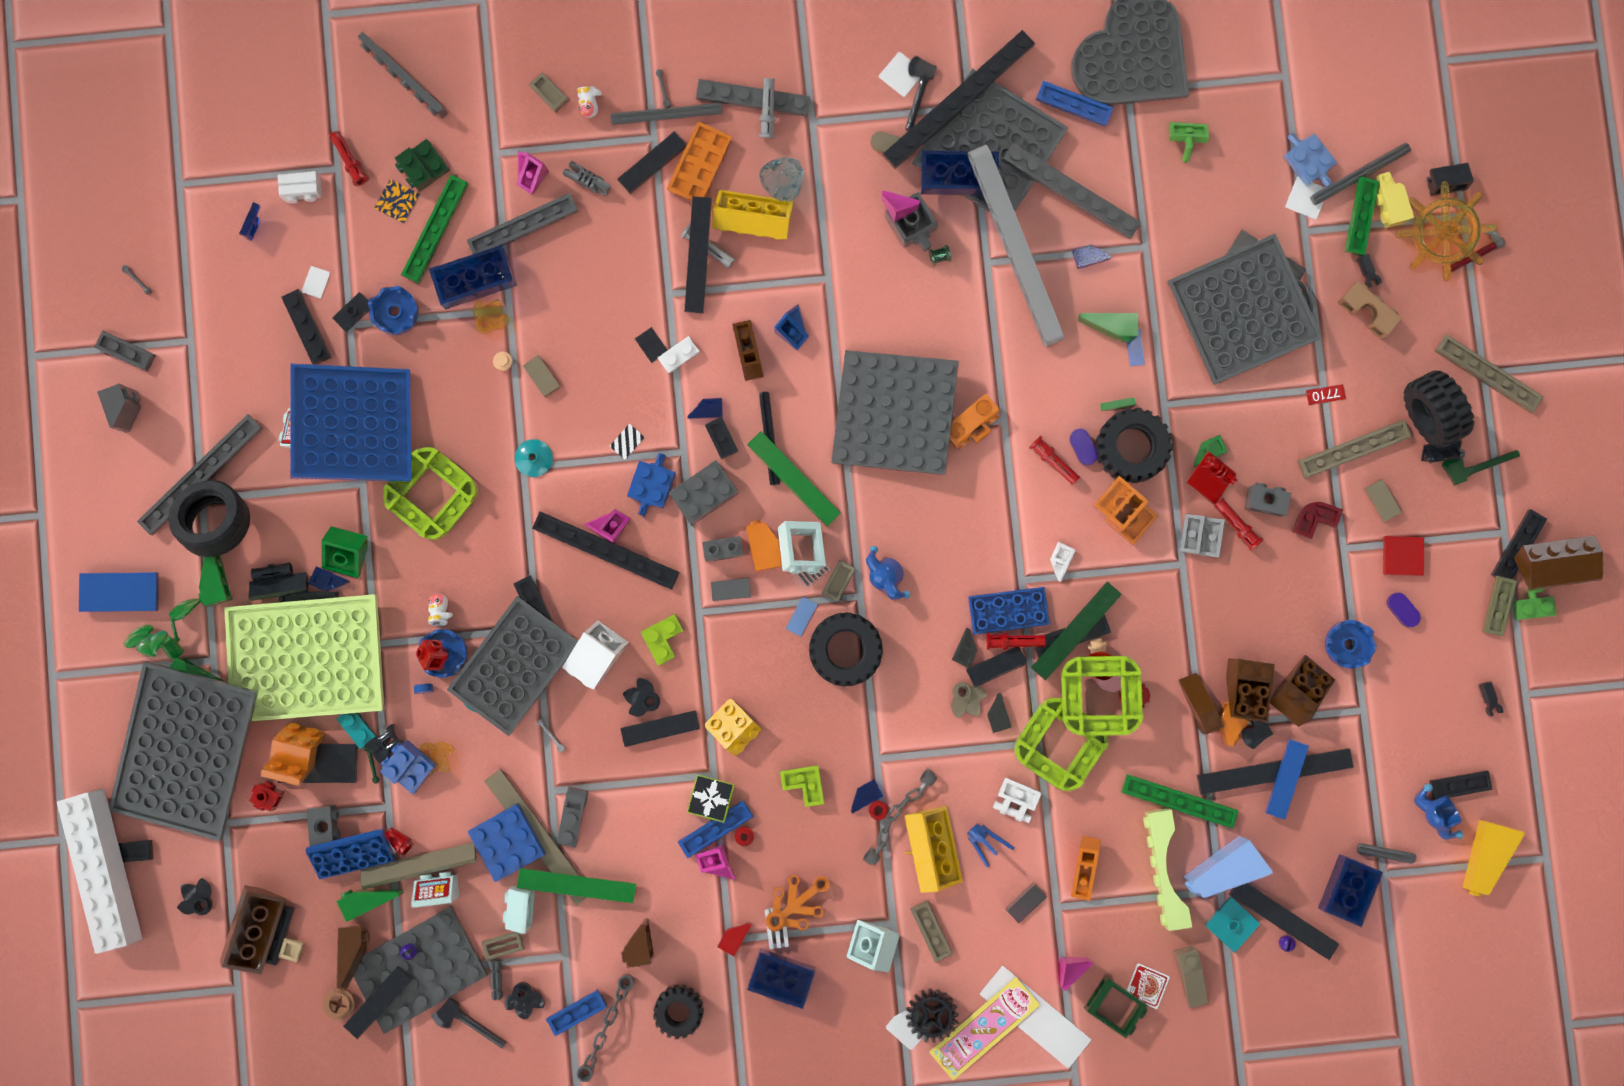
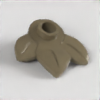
(969, 701)

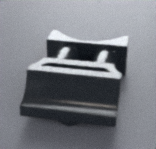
(379, 748)

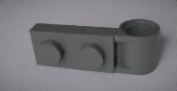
(572, 816)

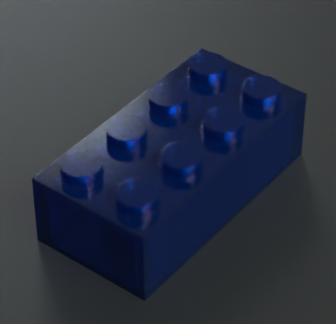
(949, 173)
(472, 277)

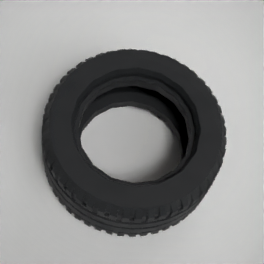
(196, 498)

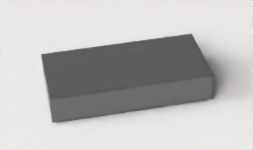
(730, 589)

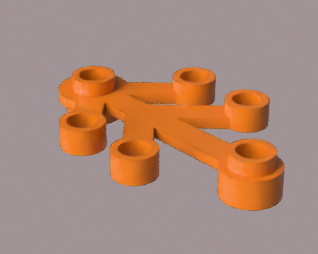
(794, 905)

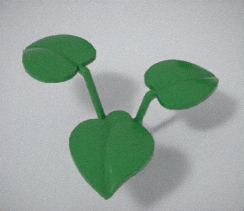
(149, 644)

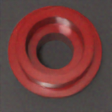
(882, 815)
(748, 831)

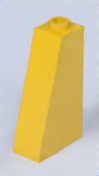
(1489, 856)

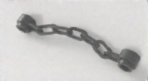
(872, 855)
(585, 1078)

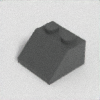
(120, 406)

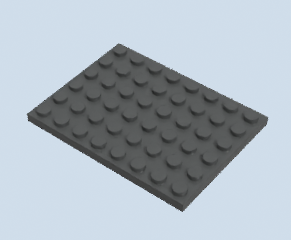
(183, 750)

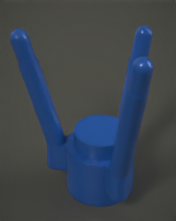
(978, 834)

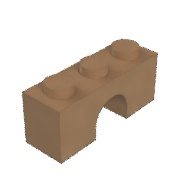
(1383, 317)

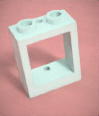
(811, 529)

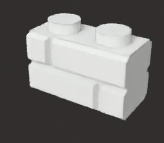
(300, 186)

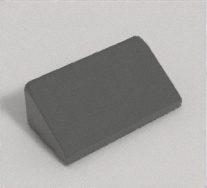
(1026, 902)

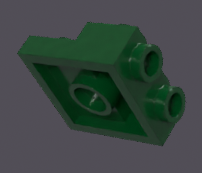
(421, 165)

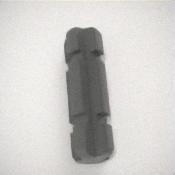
(496, 980)

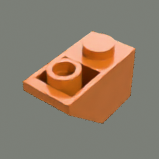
(1232, 726)

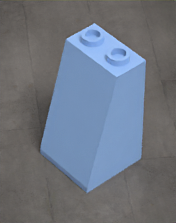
(1227, 868)

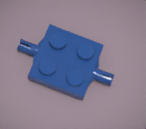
(651, 484)

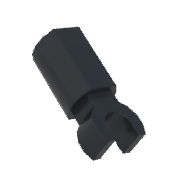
(1368, 270)
(1490, 697)

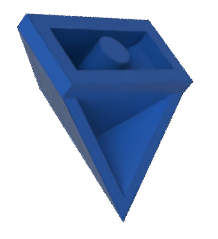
(792, 328)

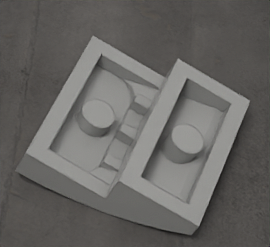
(1202, 535)

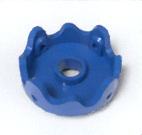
(383, 303)
(1362, 639)
(457, 652)

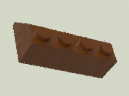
(1560, 562)
(252, 930)

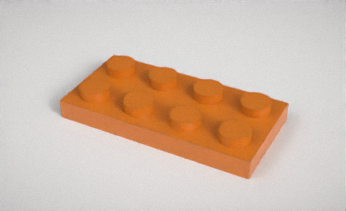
(699, 162)

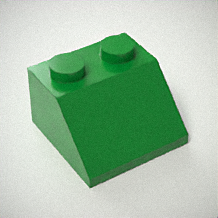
(344, 551)

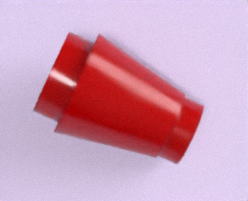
(399, 841)

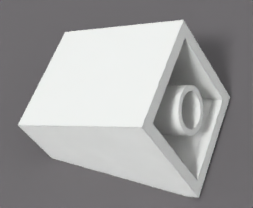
(595, 654)

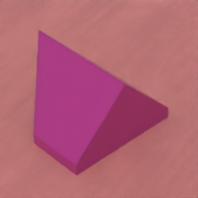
(530, 172)
(898, 205)
(609, 525)
(715, 862)
(1071, 969)

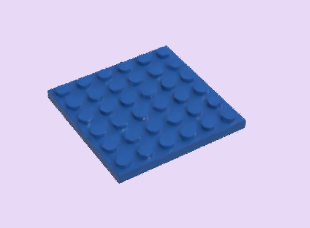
(350, 423)

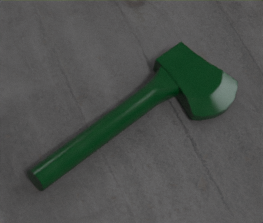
(1459, 474)

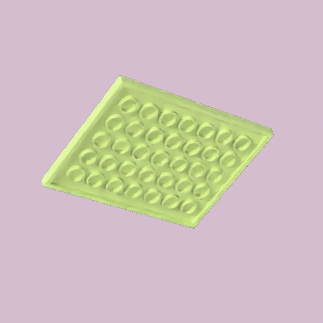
(307, 656)

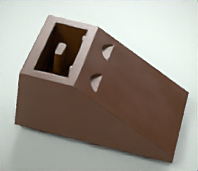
(1249, 689)
(1302, 691)

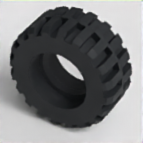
(1438, 408)
(1155, 432)
(872, 649)

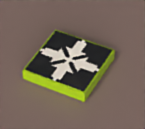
(711, 798)

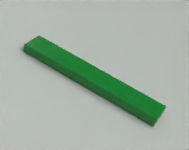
(434, 229)
(793, 479)
(1179, 801)
(576, 885)

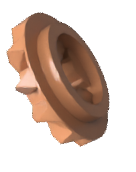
(330, 1006)

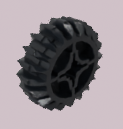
(943, 1029)

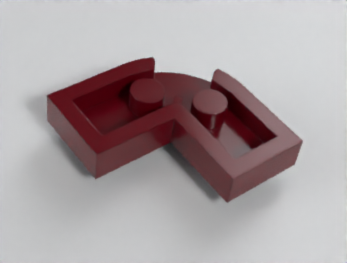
(1314, 513)

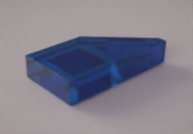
(251, 222)
(1089, 255)
(707, 409)
(326, 580)
(866, 795)

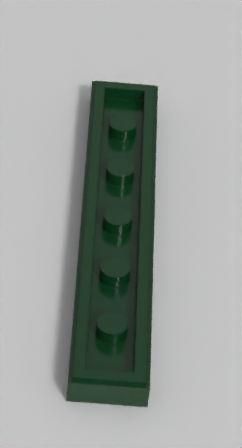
(1076, 630)

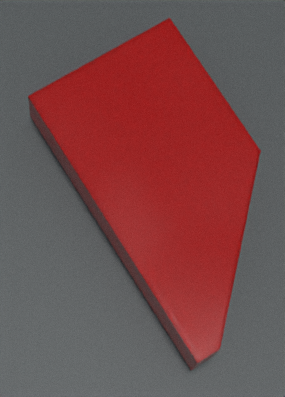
(733, 938)

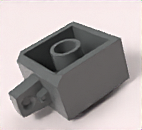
(914, 227)

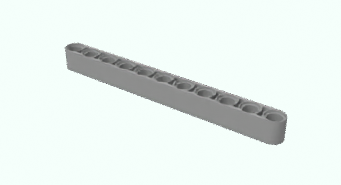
(1015, 245)

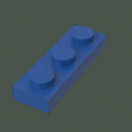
(576, 1012)

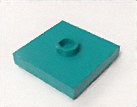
(1232, 924)

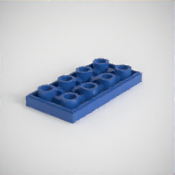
(118, 592)
(1008, 610)
(350, 854)

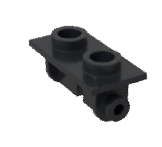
(1435, 454)

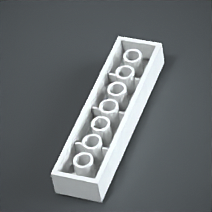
(99, 871)

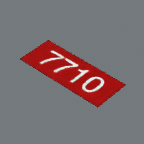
(1325, 394)

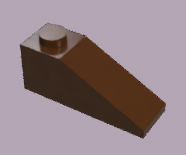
(748, 350)
(1200, 704)
(351, 949)

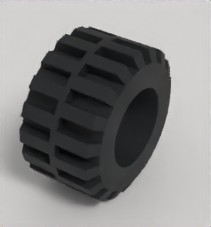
(673, 1027)

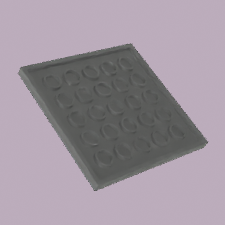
(997, 121)
(1244, 309)
(895, 412)

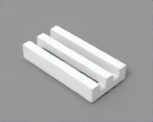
(779, 944)

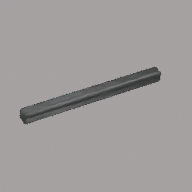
(666, 113)
(1361, 172)

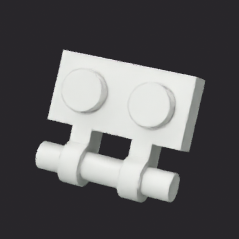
(1020, 795)

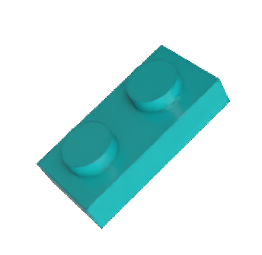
(356, 728)

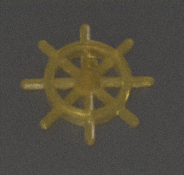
(1446, 230)

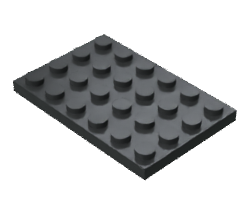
(513, 666)
(439, 970)

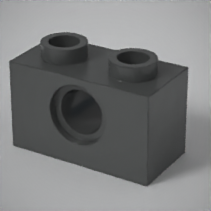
(1256, 502)
(723, 549)
(315, 817)

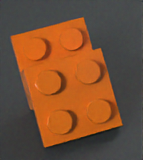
(1125, 510)
(293, 753)

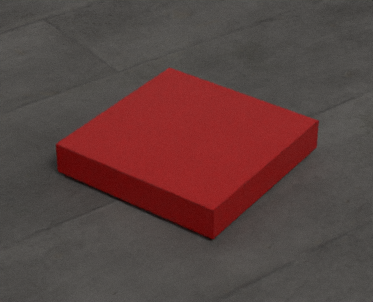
(1403, 556)

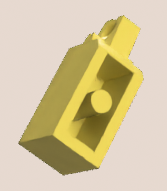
(1392, 202)

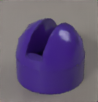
(1283, 943)
(411, 955)

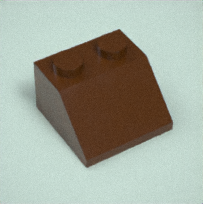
(639, 948)

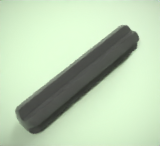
(1386, 853)

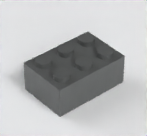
(703, 492)

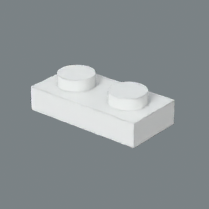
(678, 355)

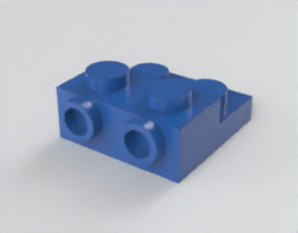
(407, 766)

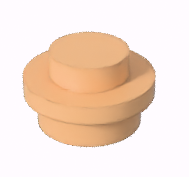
(502, 361)
(1097, 645)

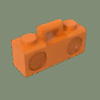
(977, 415)

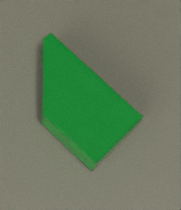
(1118, 404)
(1214, 445)

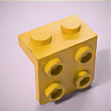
(732, 727)

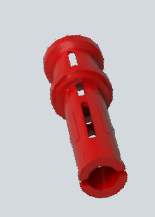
(352, 166)
(1049, 451)
(1243, 531)
(1004, 641)

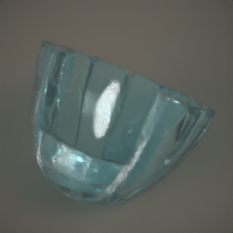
(782, 178)

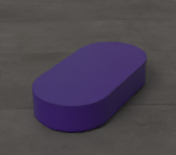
(1083, 447)
(1403, 610)

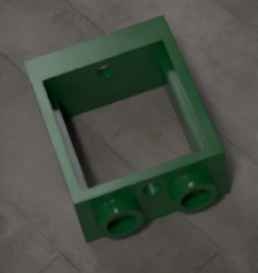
(1098, 997)

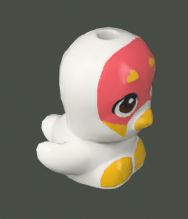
(587, 103)
(437, 607)

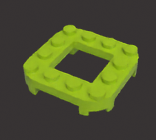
(453, 510)
(1130, 695)
(1045, 768)

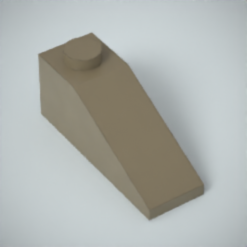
(1191, 976)

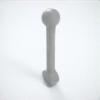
(560, 747)

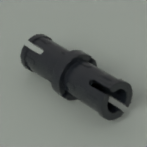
(271, 571)

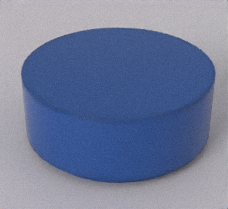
(423, 688)

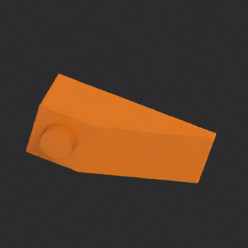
(1086, 868)

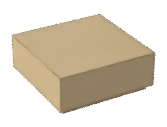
(291, 949)

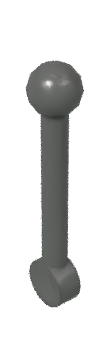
(666, 103)
(147, 290)

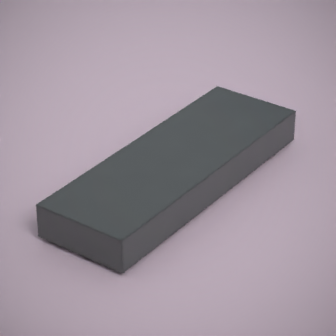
(125, 351)

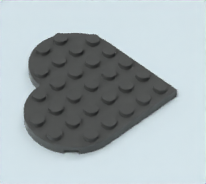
(1134, 56)

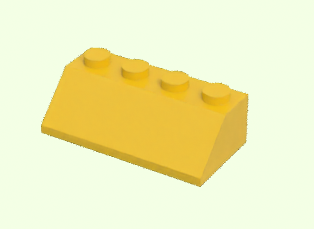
(752, 214)
(933, 849)

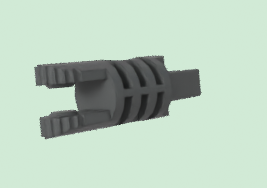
(587, 179)

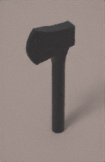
(919, 68)
(1254, 736)
(451, 1010)

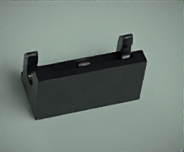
(1458, 177)

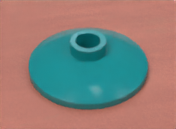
(538, 466)

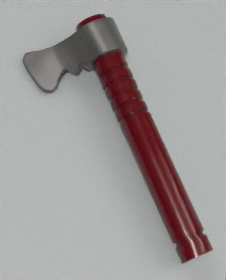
(1496, 243)

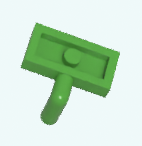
(1188, 133)
(1534, 606)

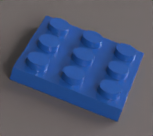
(506, 842)

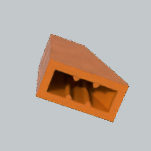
(764, 546)

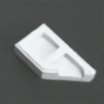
(1061, 559)

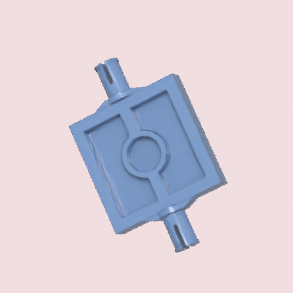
(1310, 159)

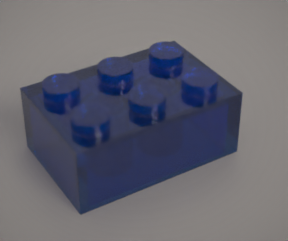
(1350, 890)
(781, 978)

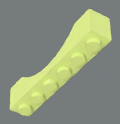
(1160, 828)

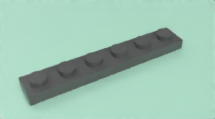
(406, 80)
(751, 97)
(524, 224)

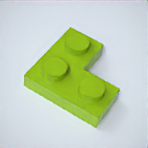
(657, 636)
(807, 779)

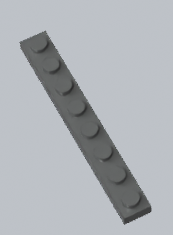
(1071, 191)
(204, 470)

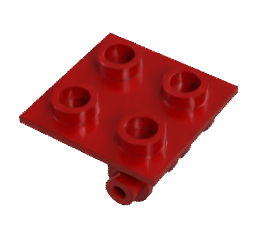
(1212, 477)

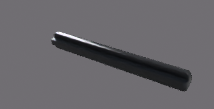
(768, 428)

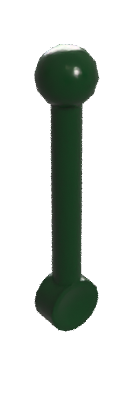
(375, 779)

